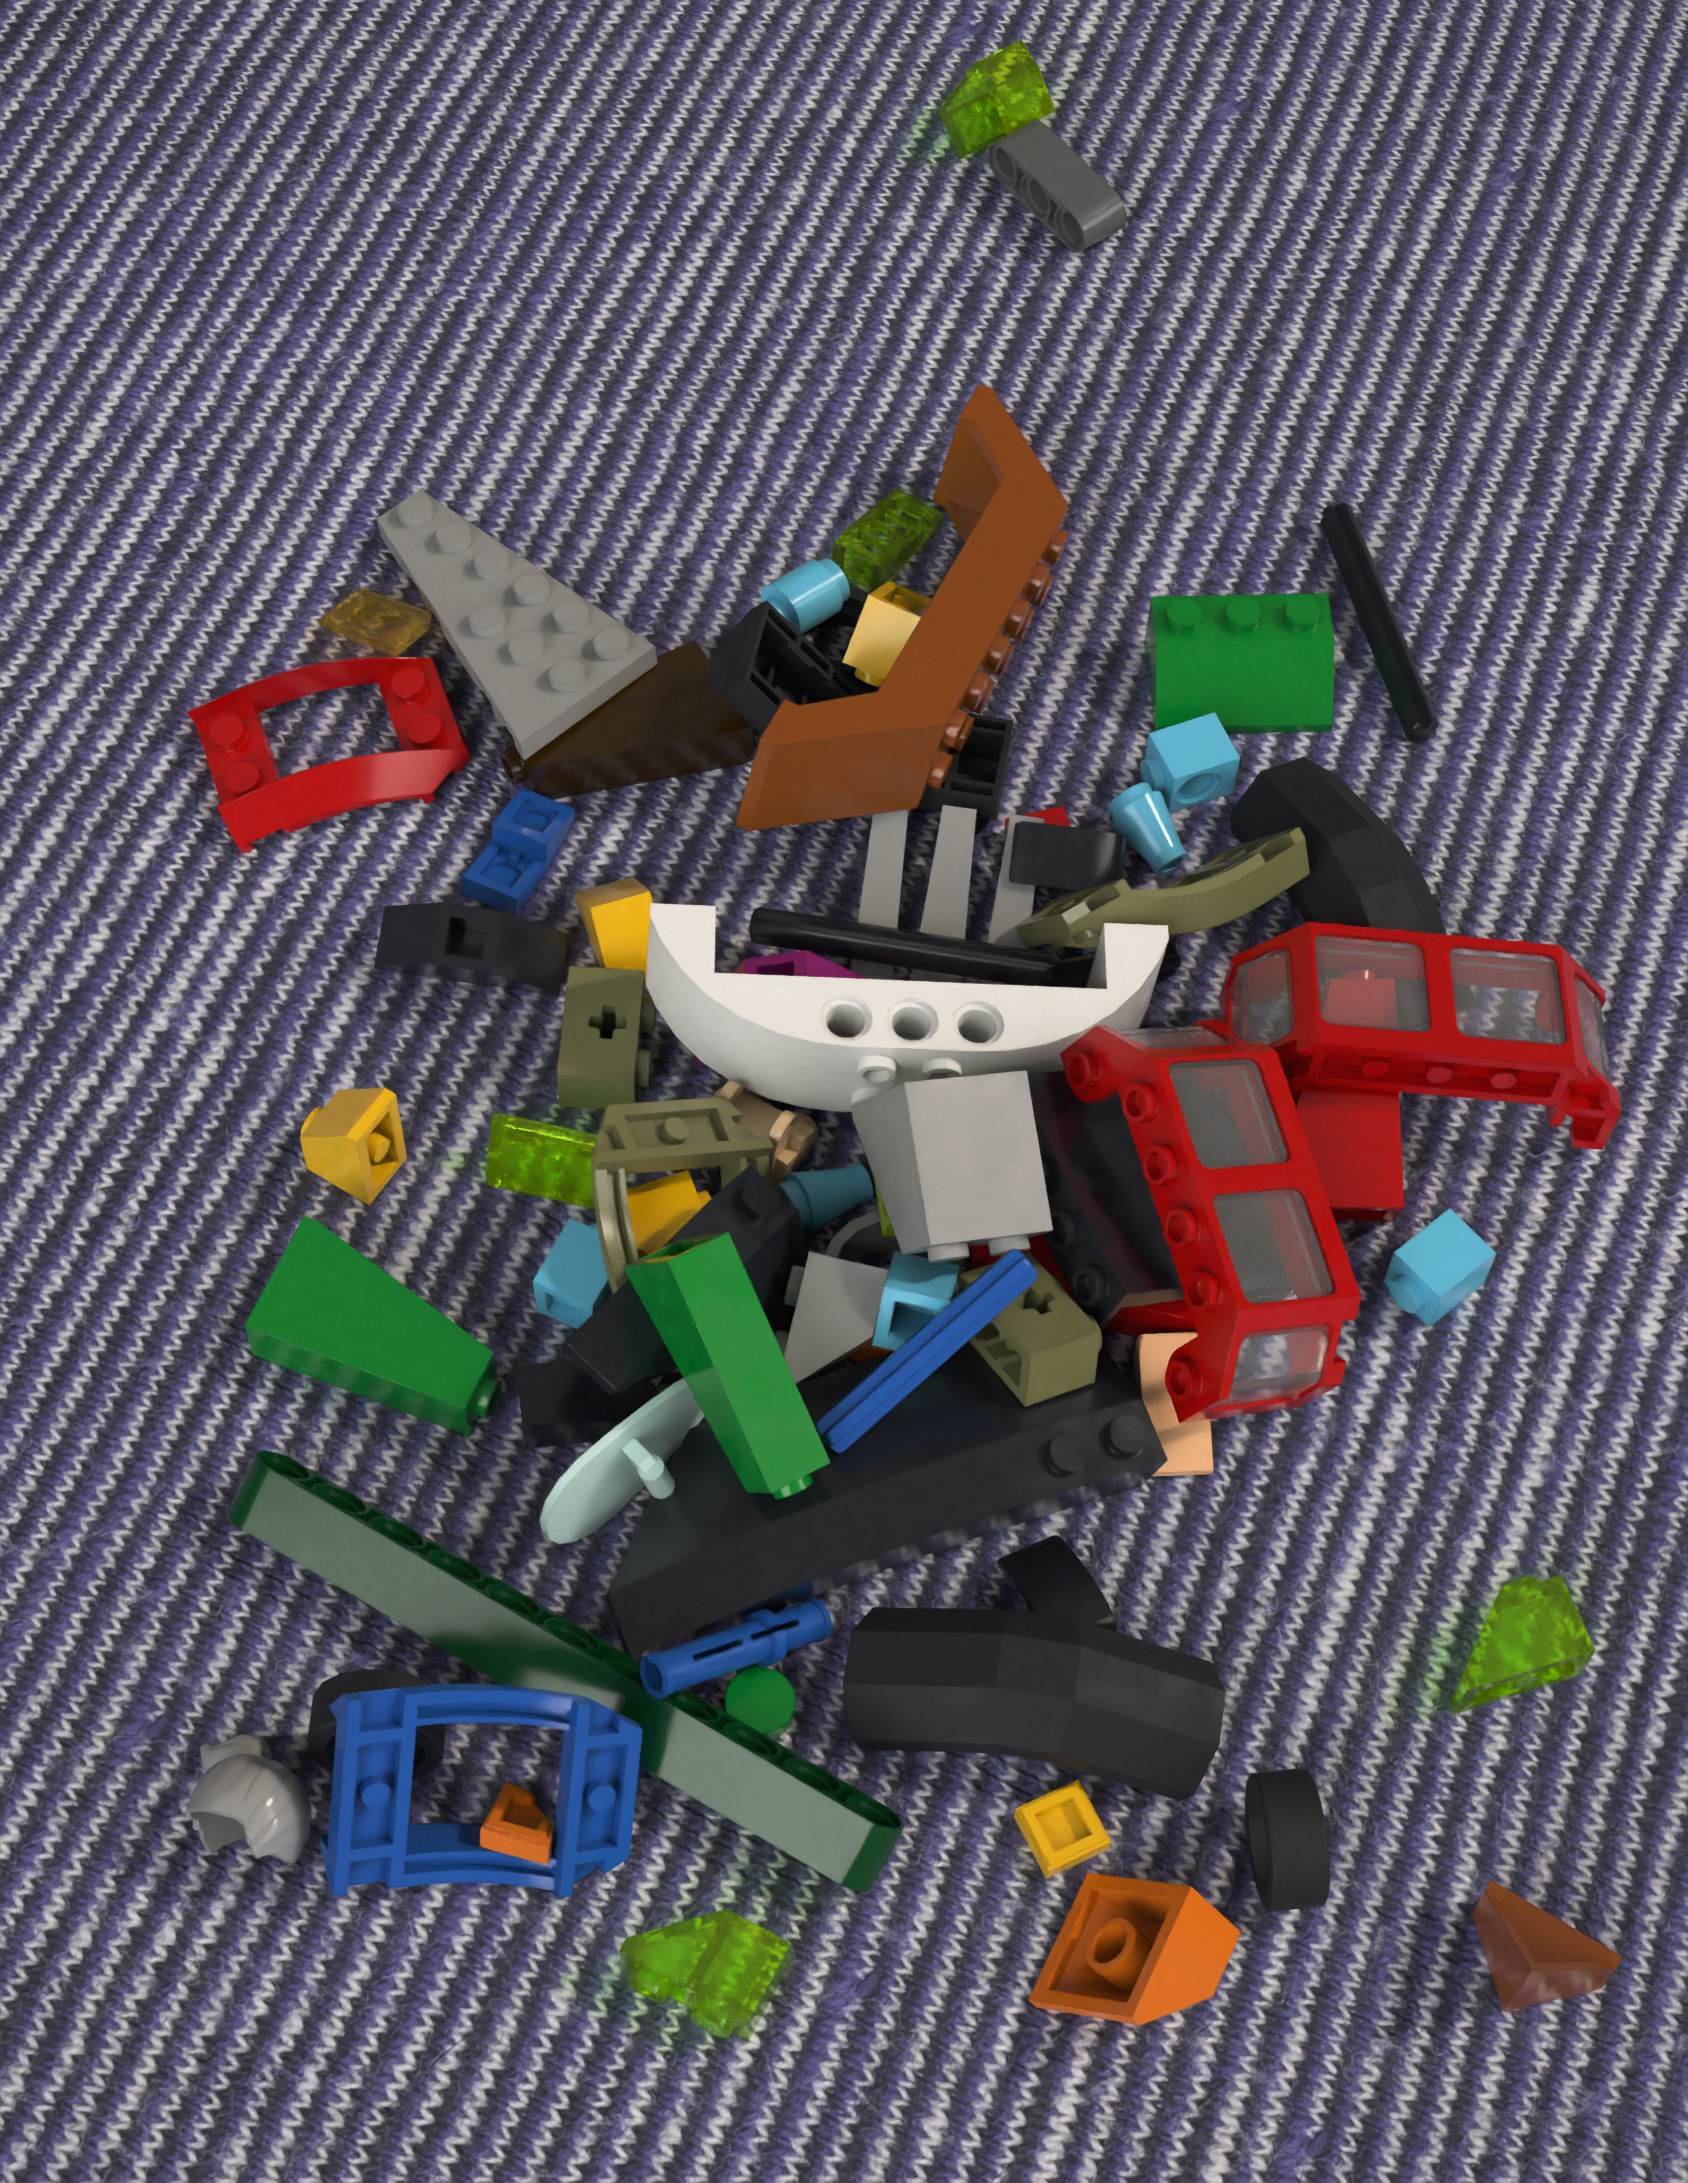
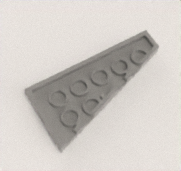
(516, 630)

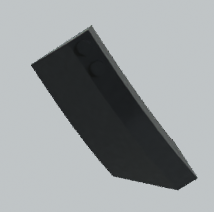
(927, 1476)

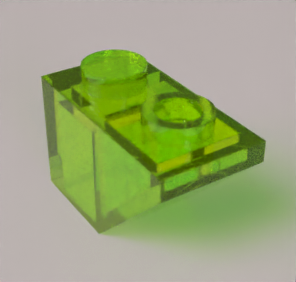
(995, 99)
(711, 1965)

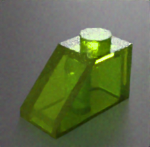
(1524, 1644)

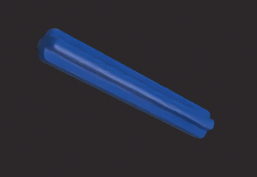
(926, 1350)

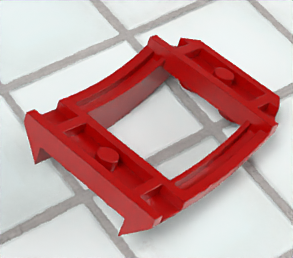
(247, 777)

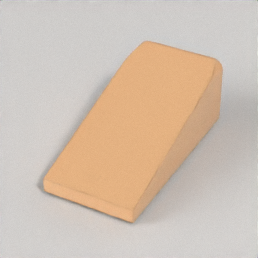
(1185, 1444)

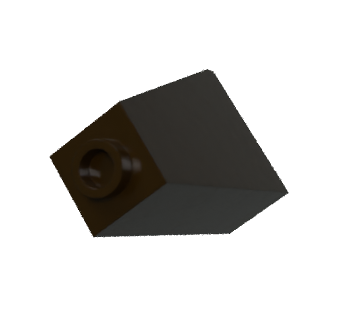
(647, 732)

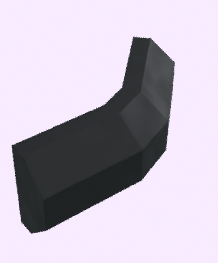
(773, 662)
(1354, 859)
(1033, 1692)

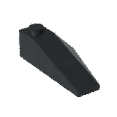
(620, 1340)

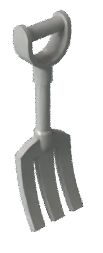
(942, 915)

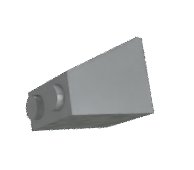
(957, 1163)

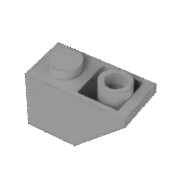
(833, 1313)

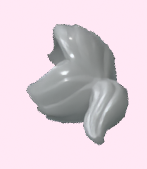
(250, 1798)

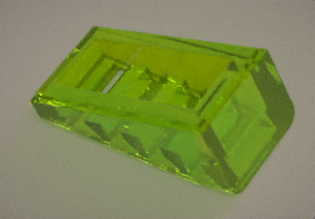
(876, 569)

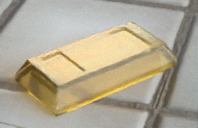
(377, 621)

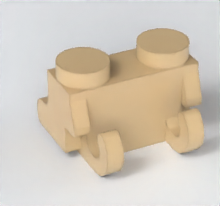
(789, 1131)

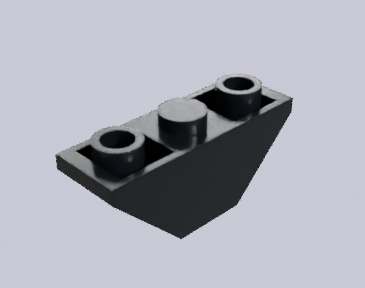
(472, 947)

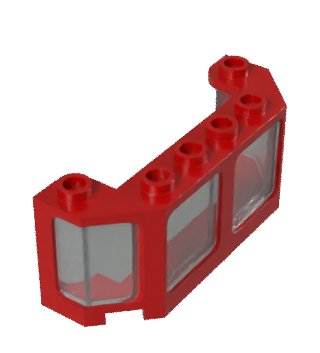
(1429, 1018)
(1236, 1211)

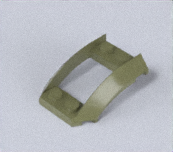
(1211, 896)
(658, 1139)

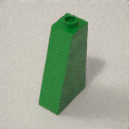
(369, 1334)
(730, 1361)

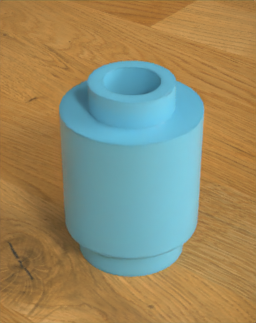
(808, 593)

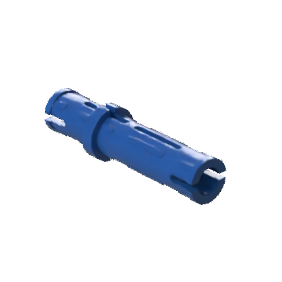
(759, 1639)

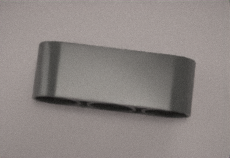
(1056, 186)

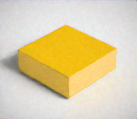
(1062, 1829)

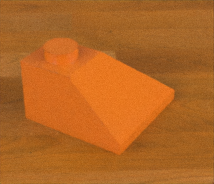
(1135, 1951)

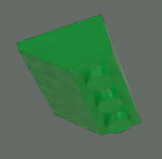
(1245, 657)

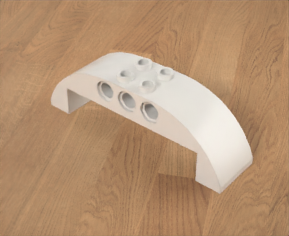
(853, 1038)

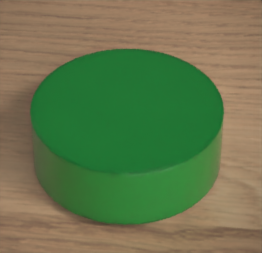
(761, 1700)

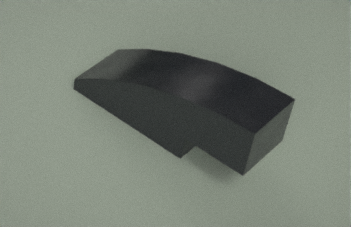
(568, 1407)

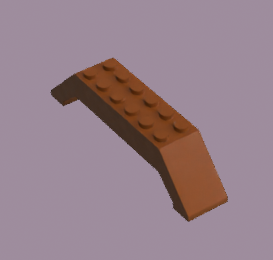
(894, 743)

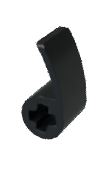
(1065, 856)
(1057, 1583)

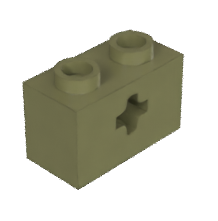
(603, 1037)
(1039, 1340)

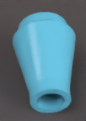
(1148, 827)
(826, 1193)

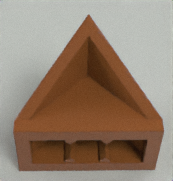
(1536, 1954)

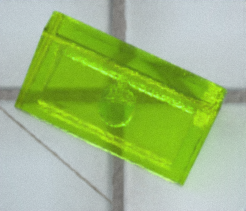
(540, 1160)

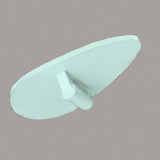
(621, 1466)

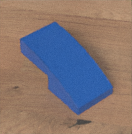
(520, 851)

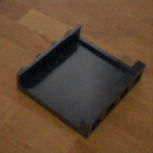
(1099, 1203)

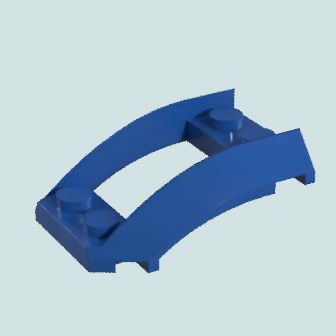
(373, 1786)

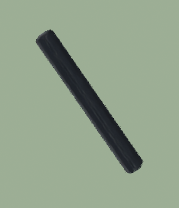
(1379, 623)
(902, 947)

